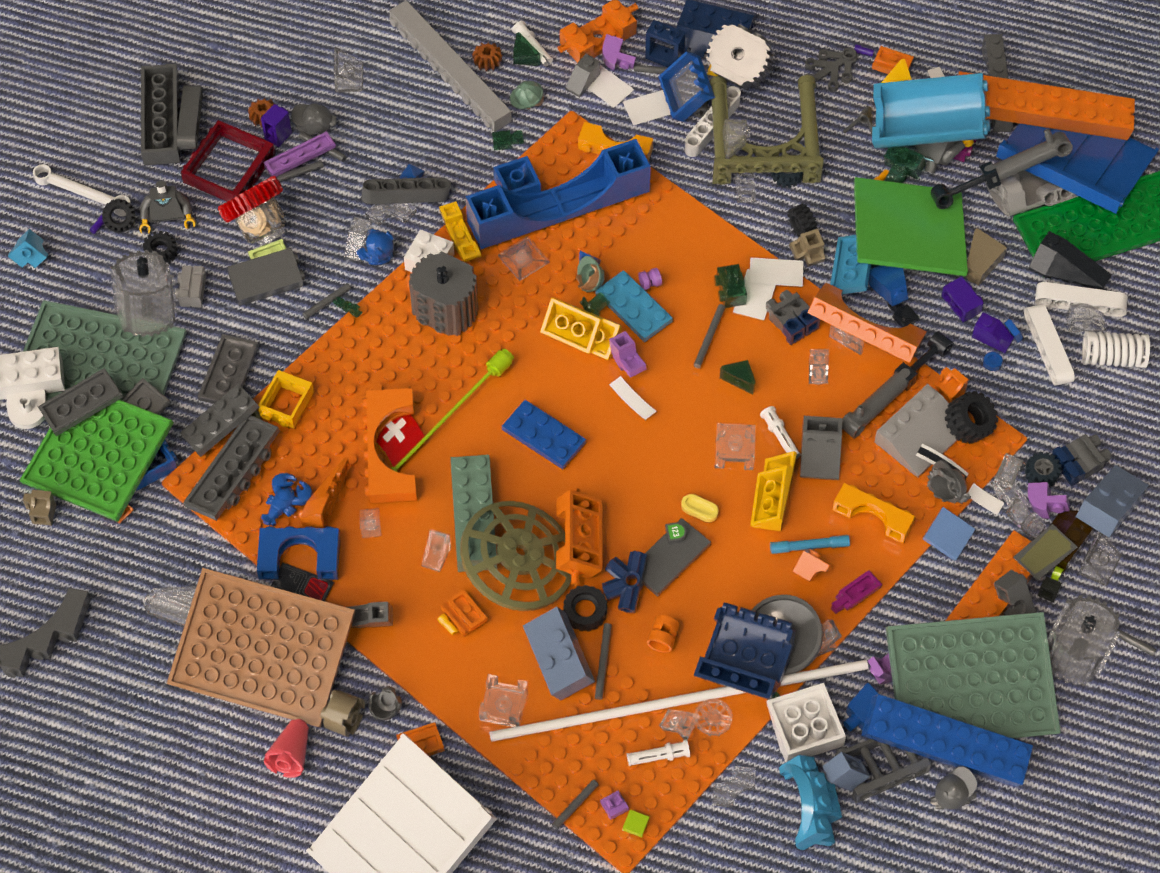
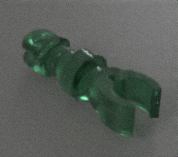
(347, 306)

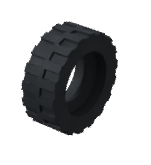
(585, 593)

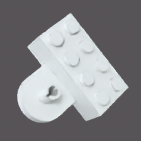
(26, 380)

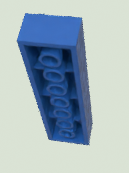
(947, 740)

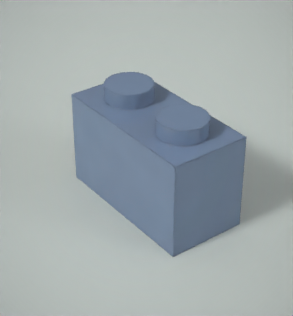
(845, 771)

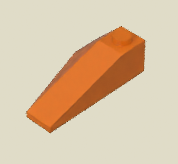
(322, 502)

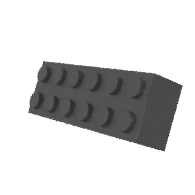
(160, 114)

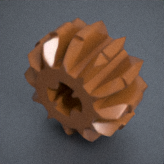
(487, 56)
(258, 109)

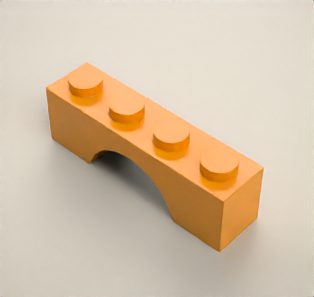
(593, 140)
(853, 501)

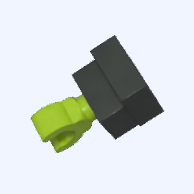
(1051, 586)

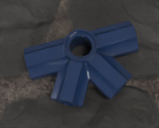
(623, 574)

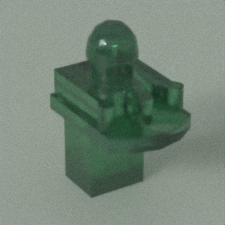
(596, 304)

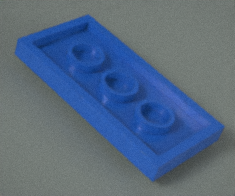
(543, 434)

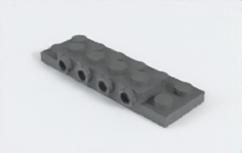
(233, 468)

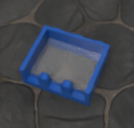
(685, 86)

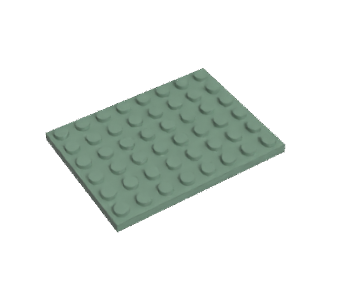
(97, 341)
(978, 672)

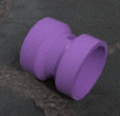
(650, 278)

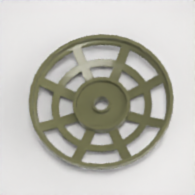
(510, 559)

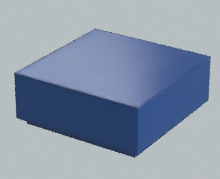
(1011, 327)

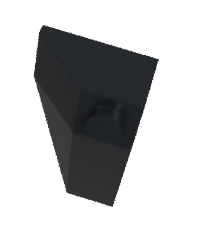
(1063, 260)

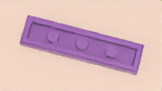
(299, 154)

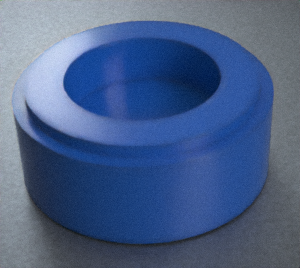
(992, 361)

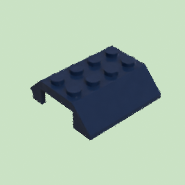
(703, 18)
(747, 651)

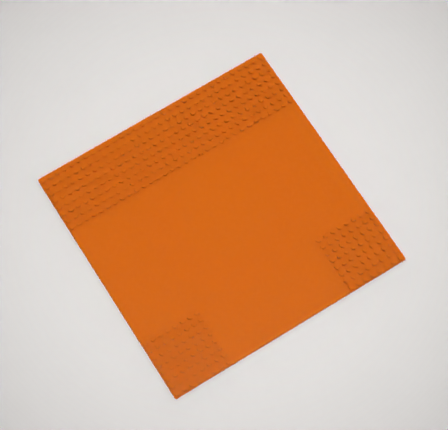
(627, 462)

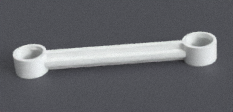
(76, 187)

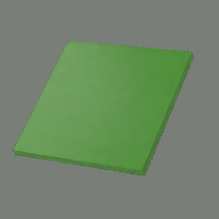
(906, 229)
(99, 458)

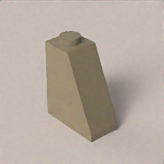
(983, 256)

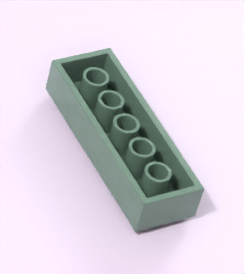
(470, 494)

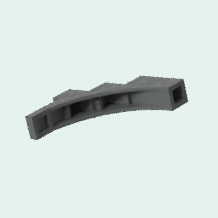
(63, 625)

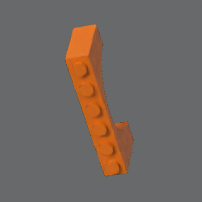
(897, 341)
(385, 483)

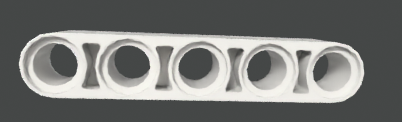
(703, 130)
(1061, 296)
(1049, 344)

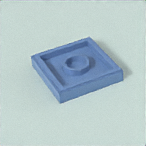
(948, 534)

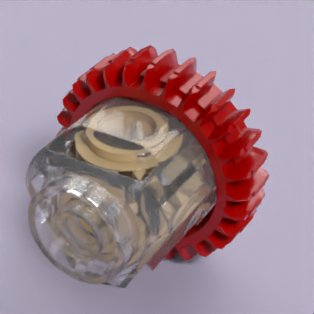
(257, 212)

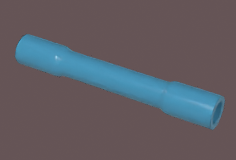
(787, 546)

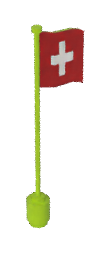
(403, 434)

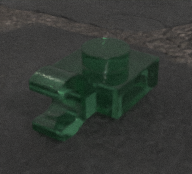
(503, 139)

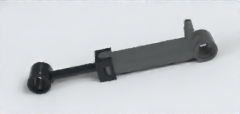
(1055, 145)
(902, 379)

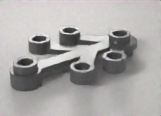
(846, 57)

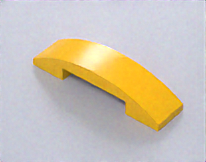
(458, 232)

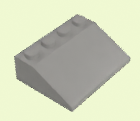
(917, 424)

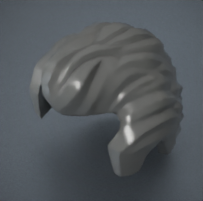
(385, 704)

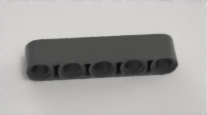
(189, 117)
(405, 190)

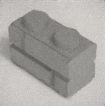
(191, 286)

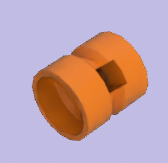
(663, 633)

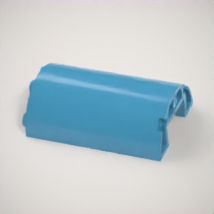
(930, 111)

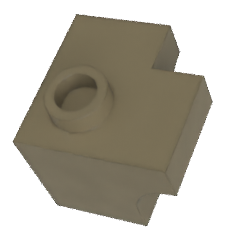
(809, 247)
(41, 506)

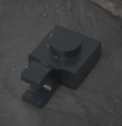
(903, 314)

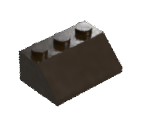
(1076, 531)

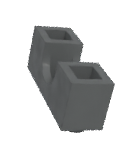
(1014, 591)

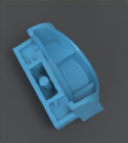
(818, 802)

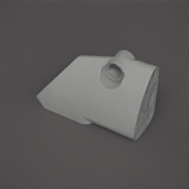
(1026, 192)

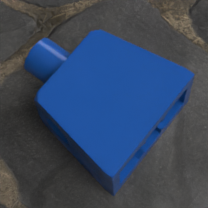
(858, 708)

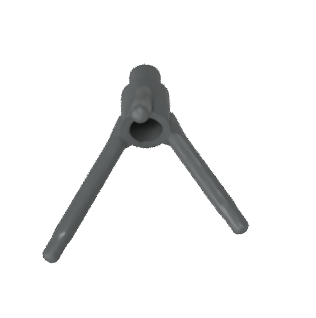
(865, 118)

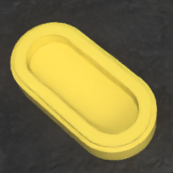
(699, 508)

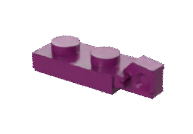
(856, 592)

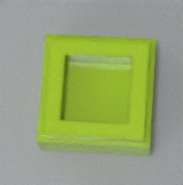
(635, 823)

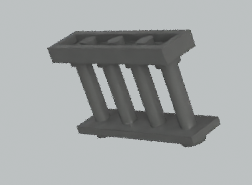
(884, 782)

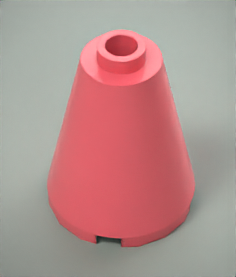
(289, 750)

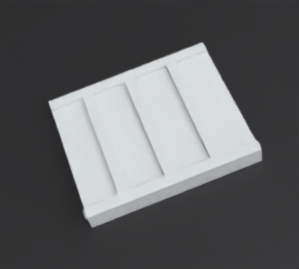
(403, 820)

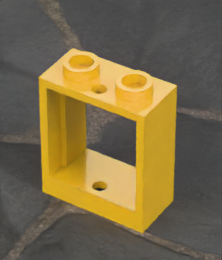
(290, 383)

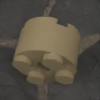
(343, 713)

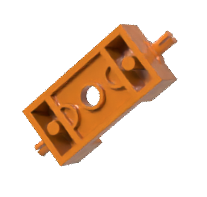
(614, 21)
(581, 552)

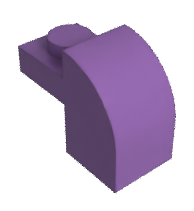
(612, 54)
(625, 354)
(1042, 501)
(881, 669)

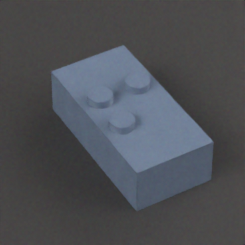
(1112, 501)
(558, 653)

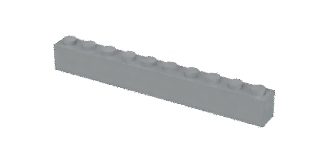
(450, 66)

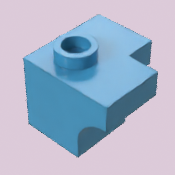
(28, 250)

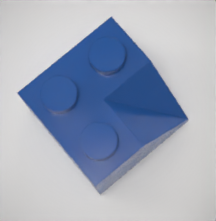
(517, 176)

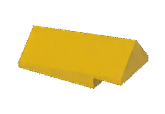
(579, 328)
(773, 491)

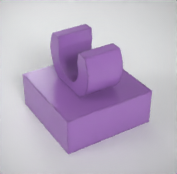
(614, 805)

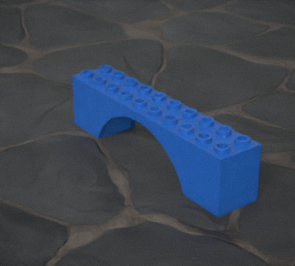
(612, 178)

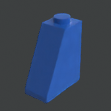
(889, 283)

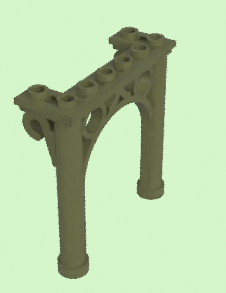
(807, 162)

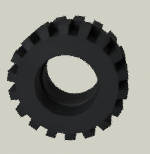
(981, 410)

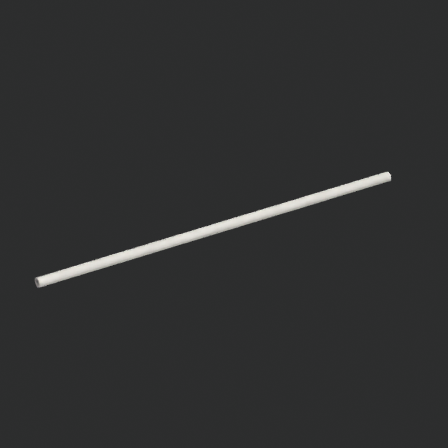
(667, 702)

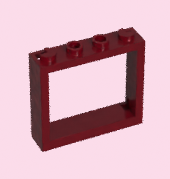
(207, 144)

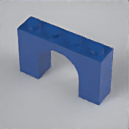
(276, 540)

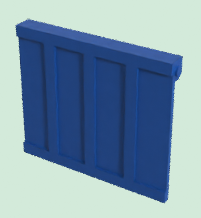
(1096, 168)

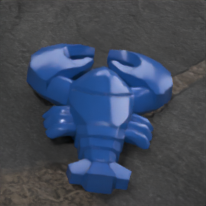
(285, 498)

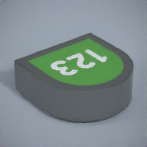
(675, 532)

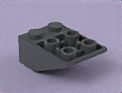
(821, 447)

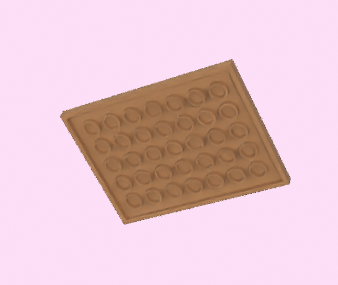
(261, 647)

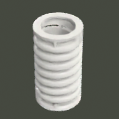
(1122, 352)

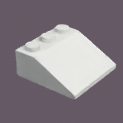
(806, 722)

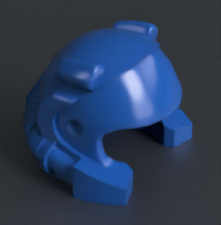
(379, 248)

